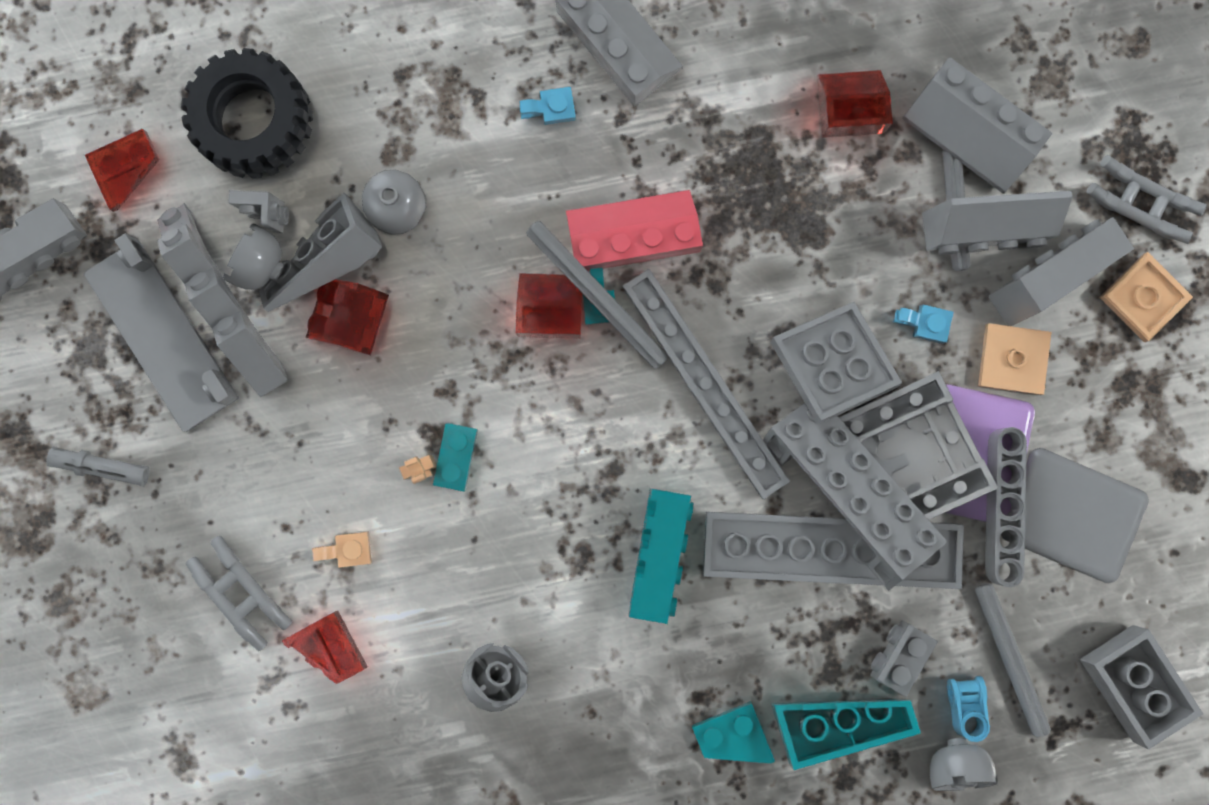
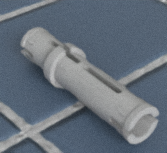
(85, 463)

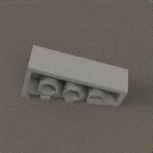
(36, 242)
(1061, 271)

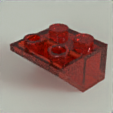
(854, 103)
(548, 307)
(347, 316)

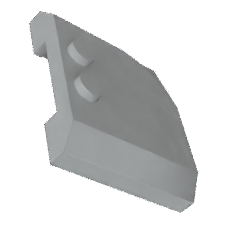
(923, 446)

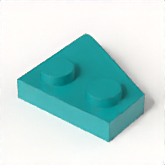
(734, 736)

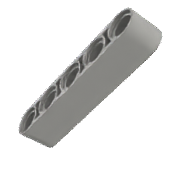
(1015, 520)

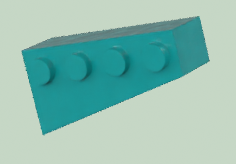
(659, 556)
(838, 728)

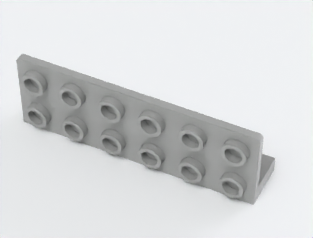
(160, 334)
(859, 491)

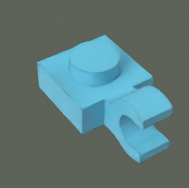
(554, 106)
(929, 322)

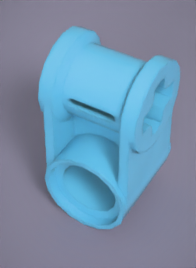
(967, 705)

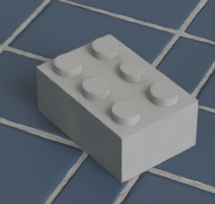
(1141, 686)

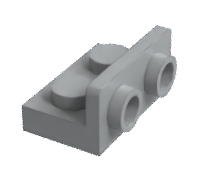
(261, 206)
(903, 657)

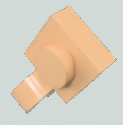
(418, 469)
(349, 550)

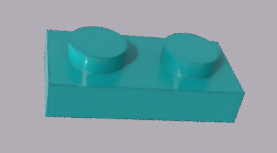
(455, 457)

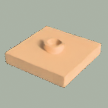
(1146, 297)
(1014, 359)

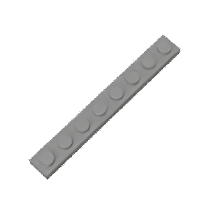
(706, 384)

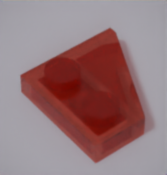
(122, 166)
(329, 647)

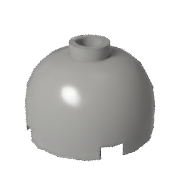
(393, 201)
(255, 260)
(494, 677)
(961, 767)

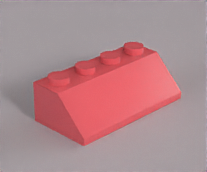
(635, 230)

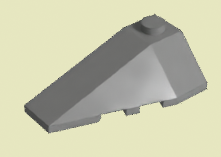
(334, 249)

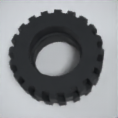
(219, 85)

